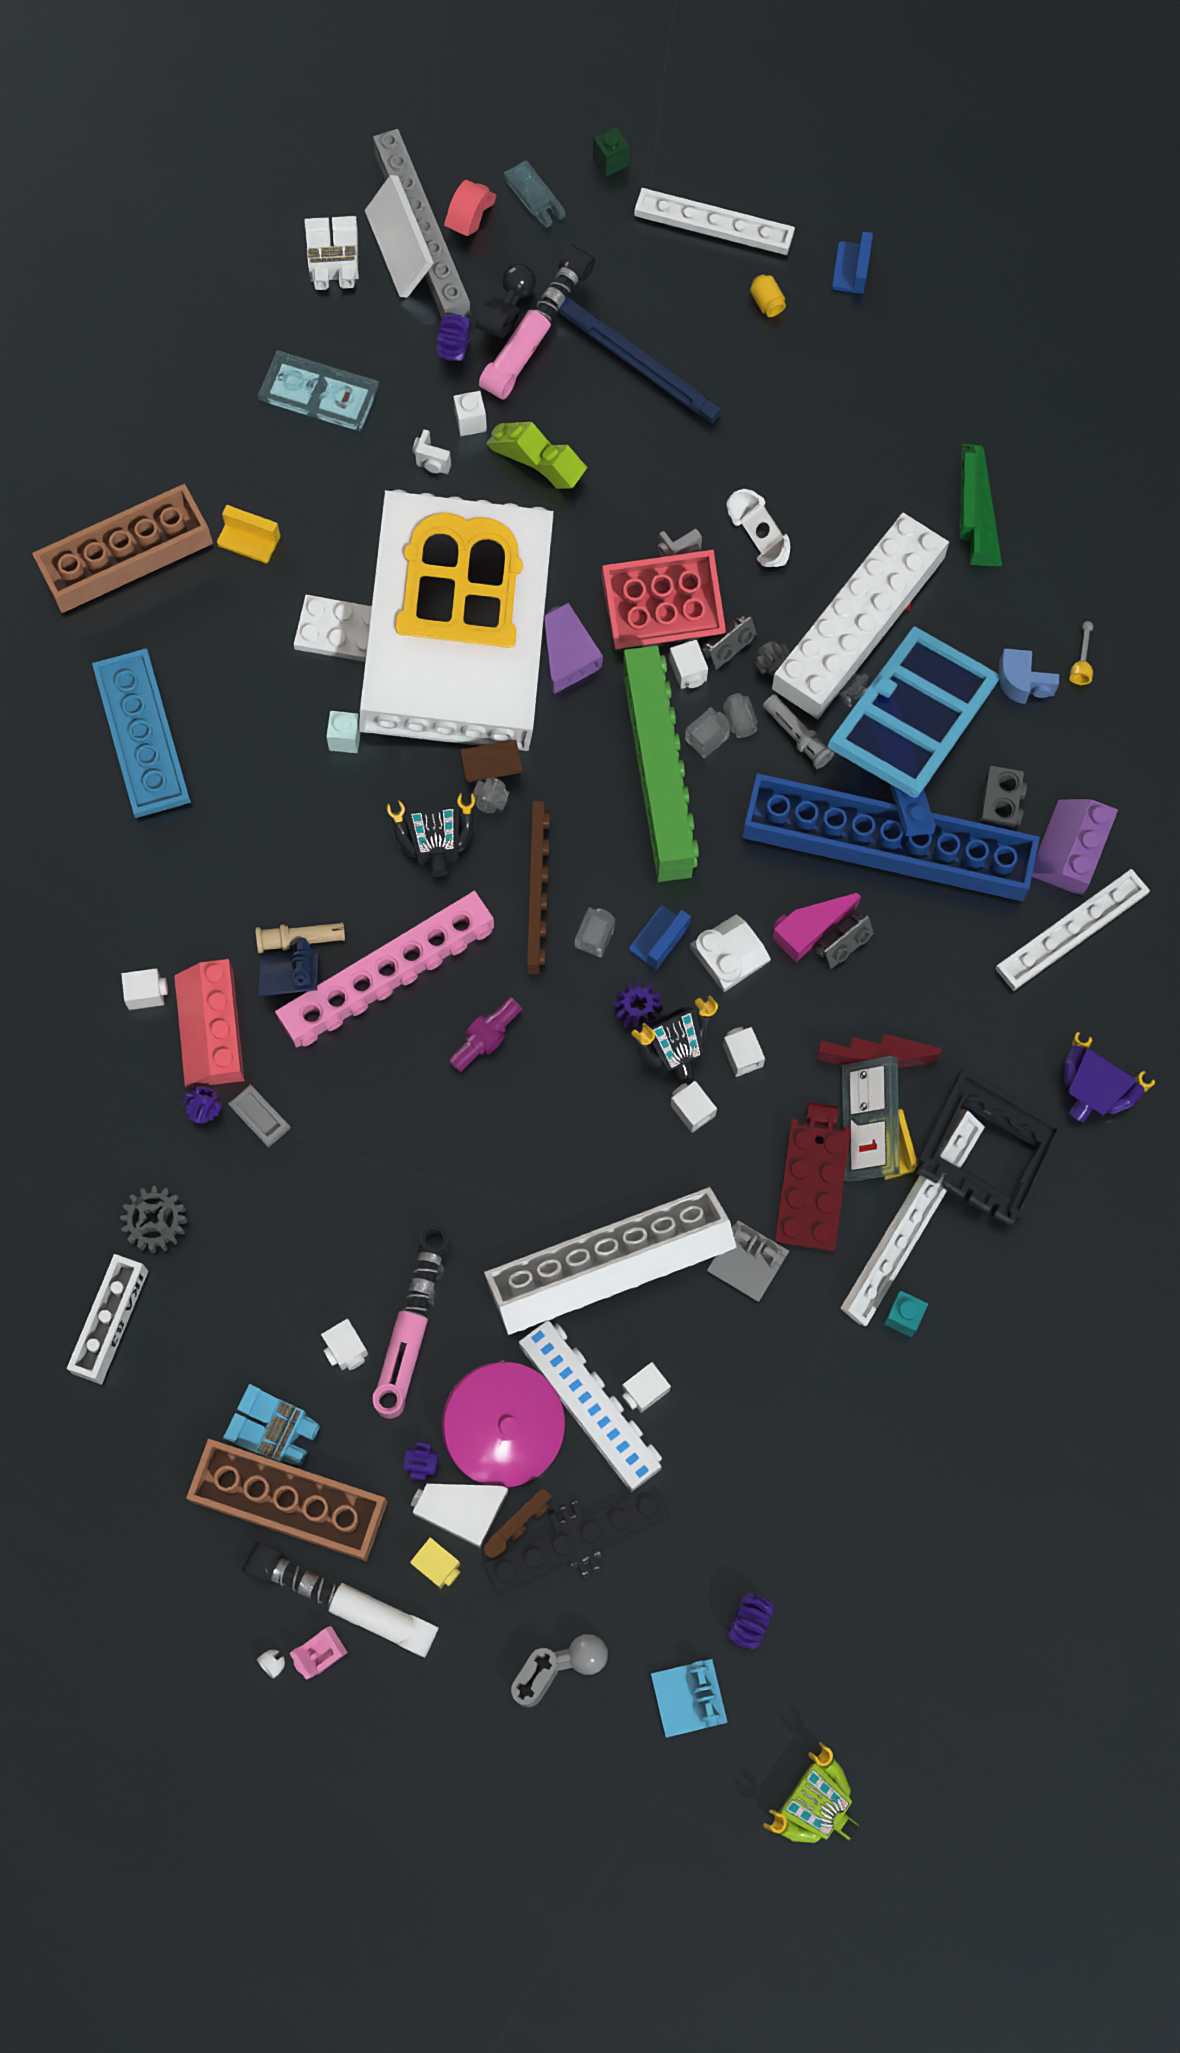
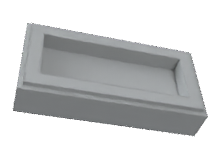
(259, 1116)

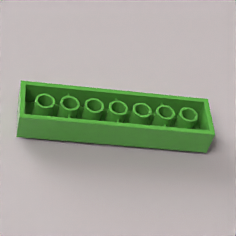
(659, 764)

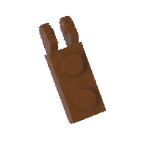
(515, 1525)

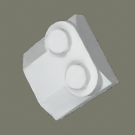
(730, 952)

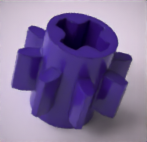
(201, 1104)
(421, 1461)

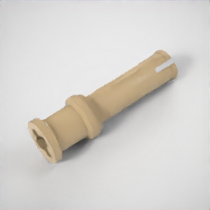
(285, 937)

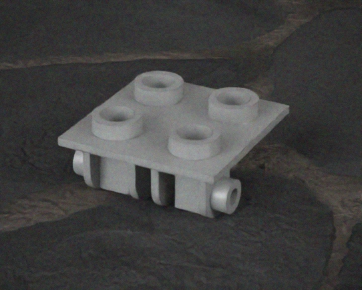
(750, 1264)

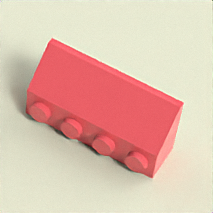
(209, 1024)

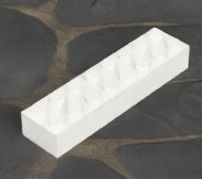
(860, 615)
(610, 1260)

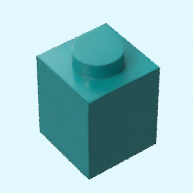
(906, 1314)

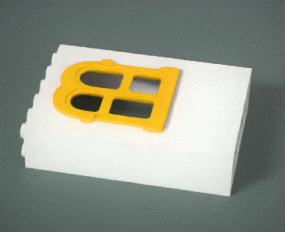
(450, 675)

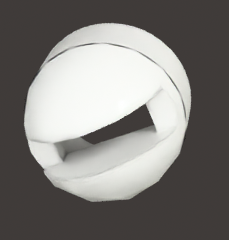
(270, 1664)

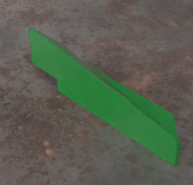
(976, 508)

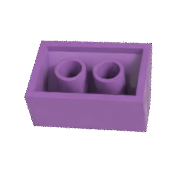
(1073, 844)

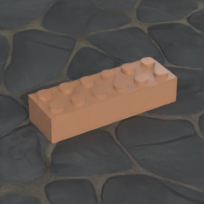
(123, 548)
(287, 1500)

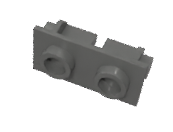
(738, 635)
(854, 933)

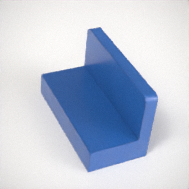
(852, 265)
(660, 936)

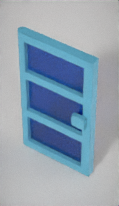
(914, 712)

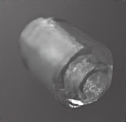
(740, 715)

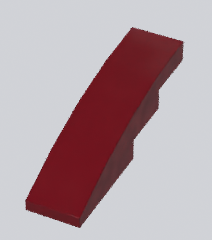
(907, 1051)

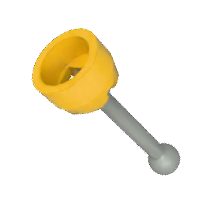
(1082, 671)

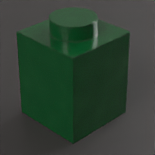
(611, 151)

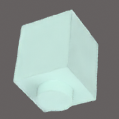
(343, 732)

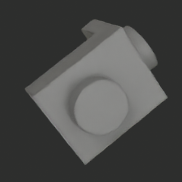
(687, 544)

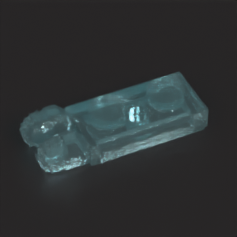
(533, 192)

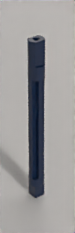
(639, 360)

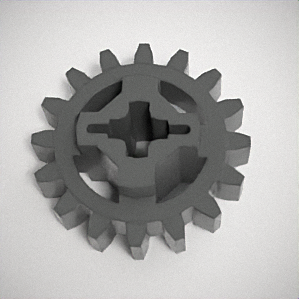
(162, 1211)

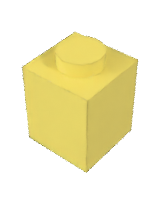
(436, 1564)

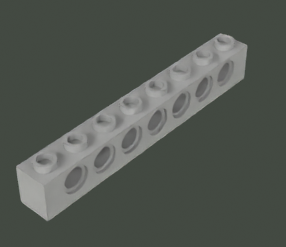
(442, 275)

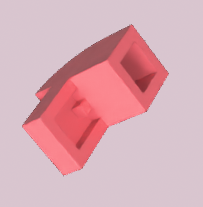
(468, 206)

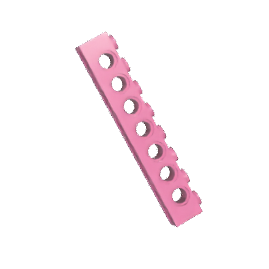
(467, 909)

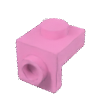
(318, 1653)

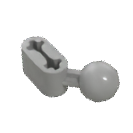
(586, 1655)

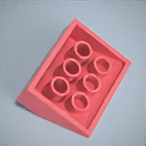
(663, 599)

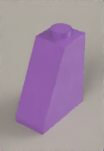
(569, 648)

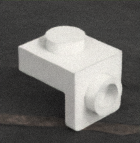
(431, 457)

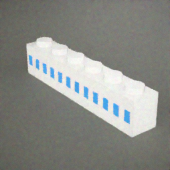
(590, 1406)

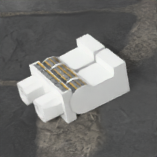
(330, 261)

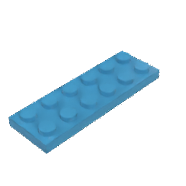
(141, 733)

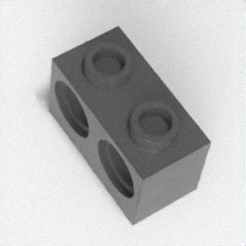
(996, 798)

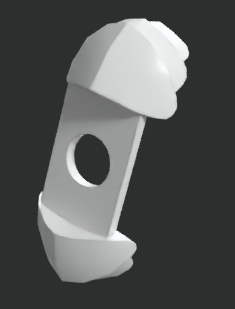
(748, 509)

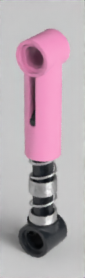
(501, 374)
(410, 1324)

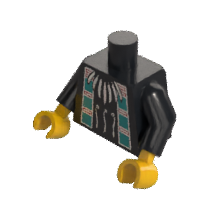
(434, 834)
(675, 1038)

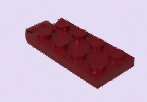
(813, 1180)

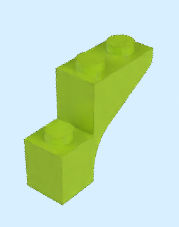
(529, 446)

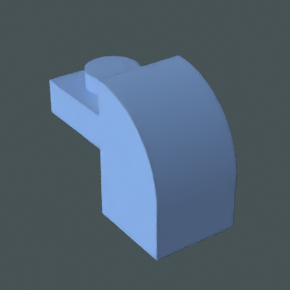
(1019, 681)

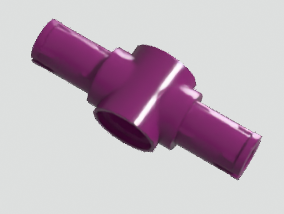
(485, 1034)

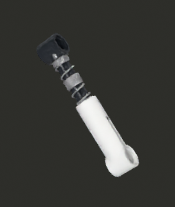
(343, 1601)

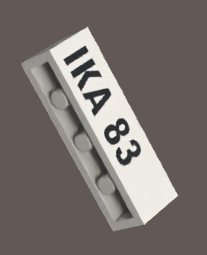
(107, 1319)

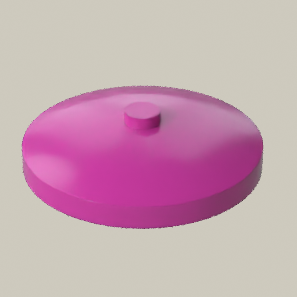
(503, 1424)

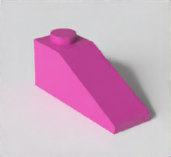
(810, 924)

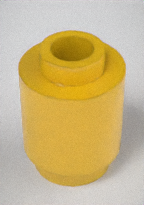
(768, 295)

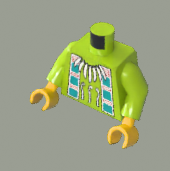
(817, 1803)

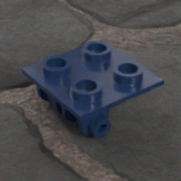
(289, 971)

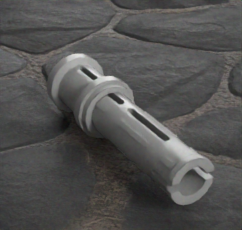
(806, 740)

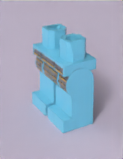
(281, 1431)

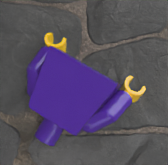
(1099, 1082)

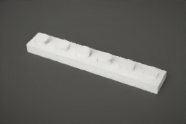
(714, 221)
(1072, 930)

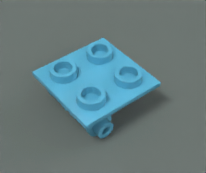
(689, 1698)

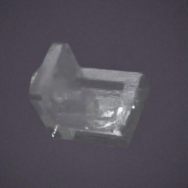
(854, 689)

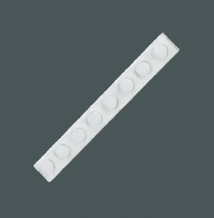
(908, 1226)

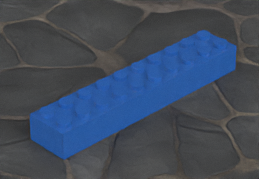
(873, 836)

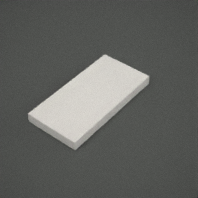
(399, 236)

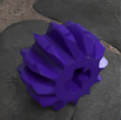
(453, 337)
(642, 998)
(751, 1621)

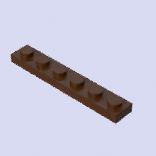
(537, 898)

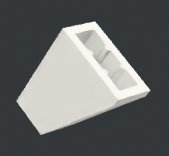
(460, 1509)

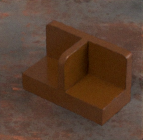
(491, 761)

